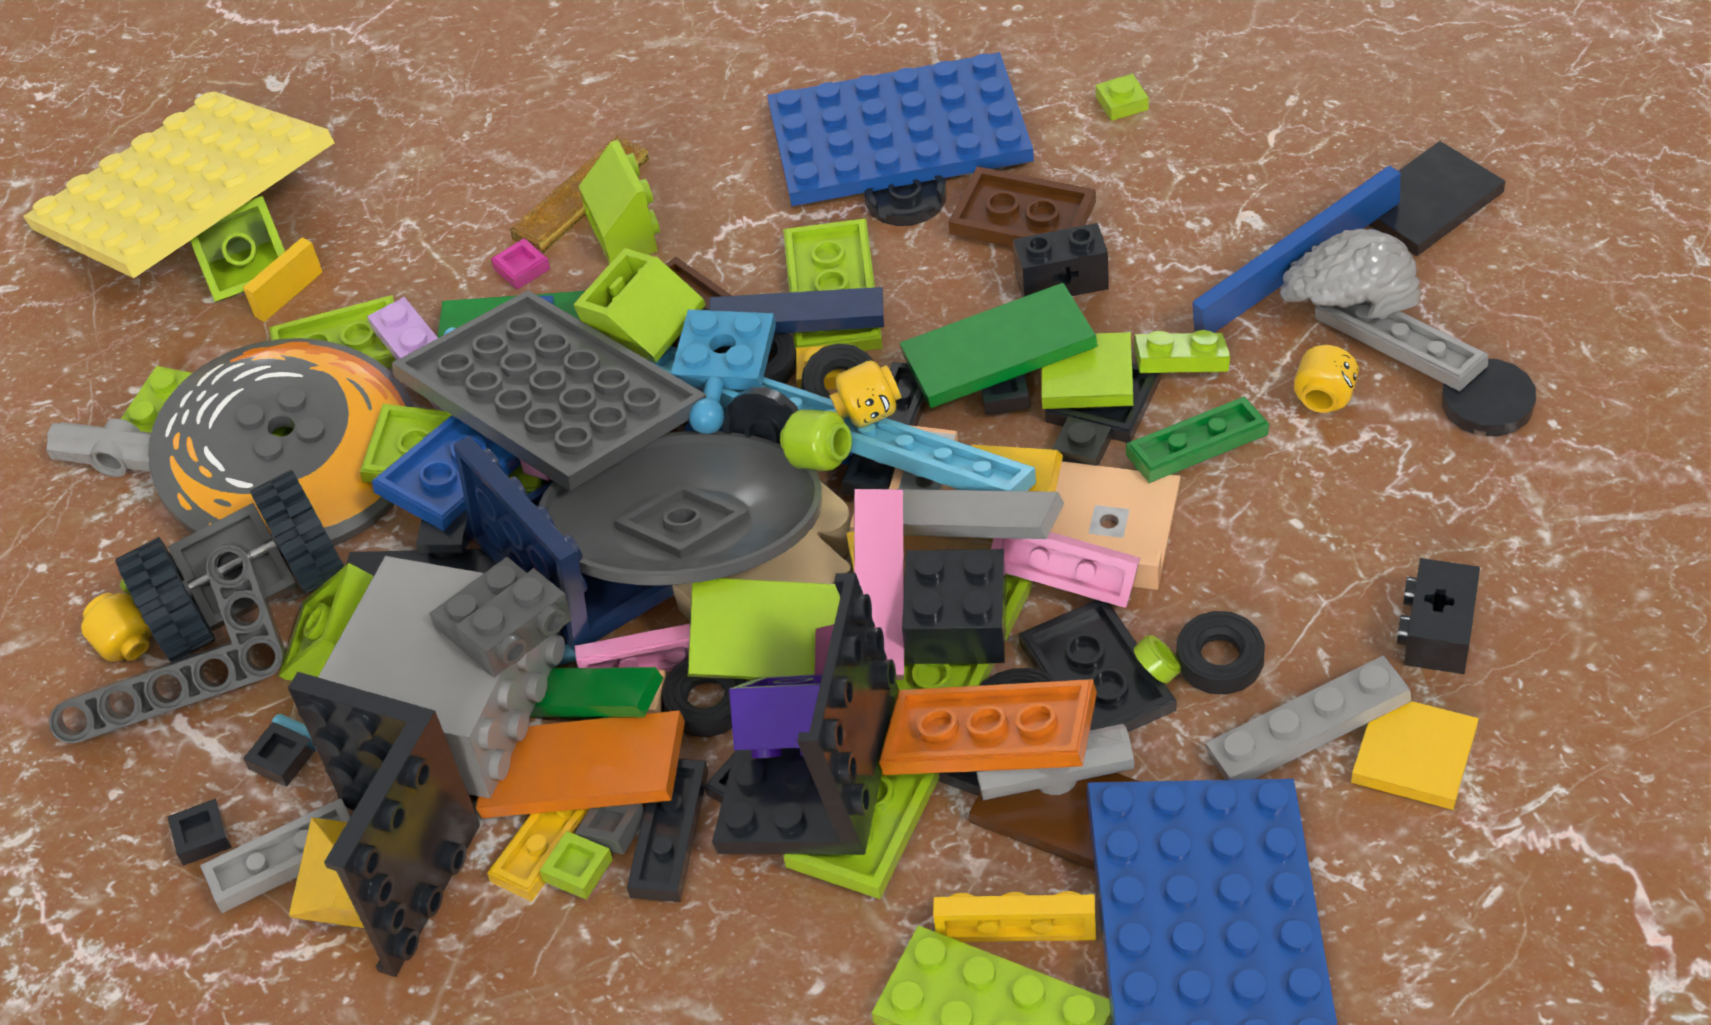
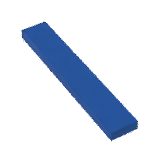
(1266, 271)

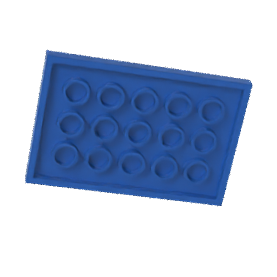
(898, 128)
(1207, 904)

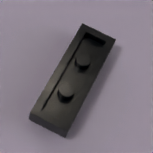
(668, 837)

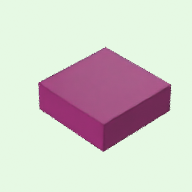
(520, 263)

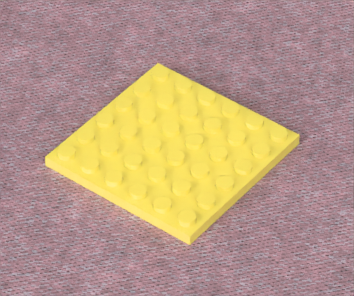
(176, 181)

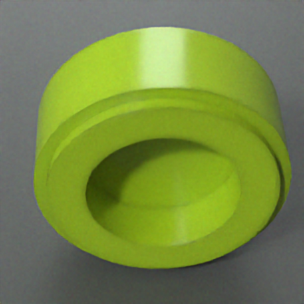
(1157, 658)

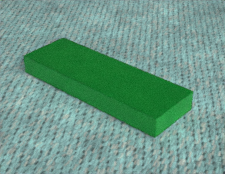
(1197, 439)
(599, 692)

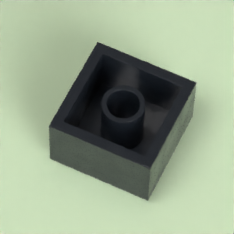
(954, 606)

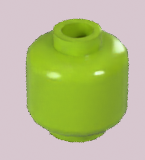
(815, 440)

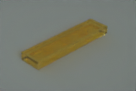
(564, 205)

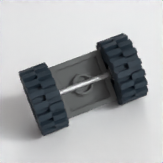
(180, 599)

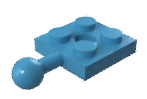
(738, 369)

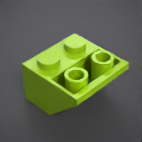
(619, 204)
(638, 304)

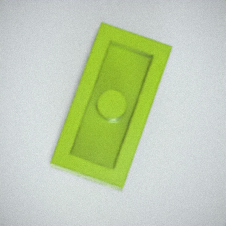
(1181, 352)

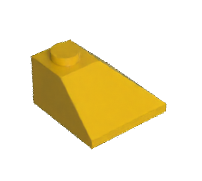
(319, 890)

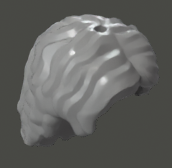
(1356, 269)

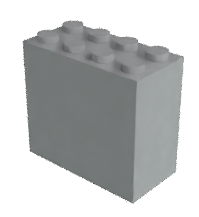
(402, 656)

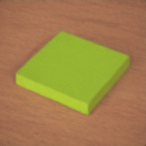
(1093, 377)

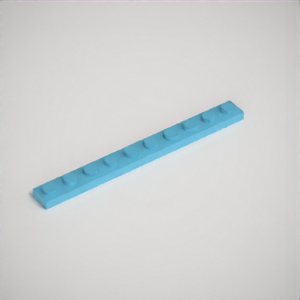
(907, 446)

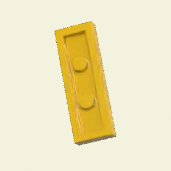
(1016, 917)

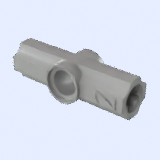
(106, 448)
(1106, 753)

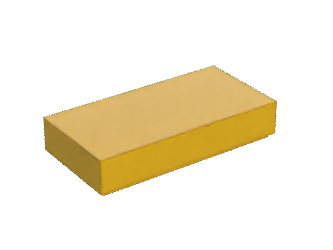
(283, 279)

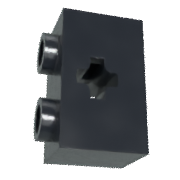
(1062, 256)
(1440, 617)

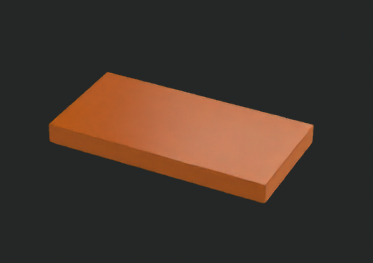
(989, 728)
(590, 765)

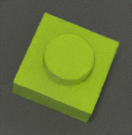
(1122, 97)
(576, 865)

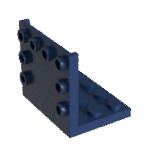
(515, 526)

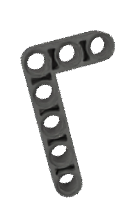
(187, 670)

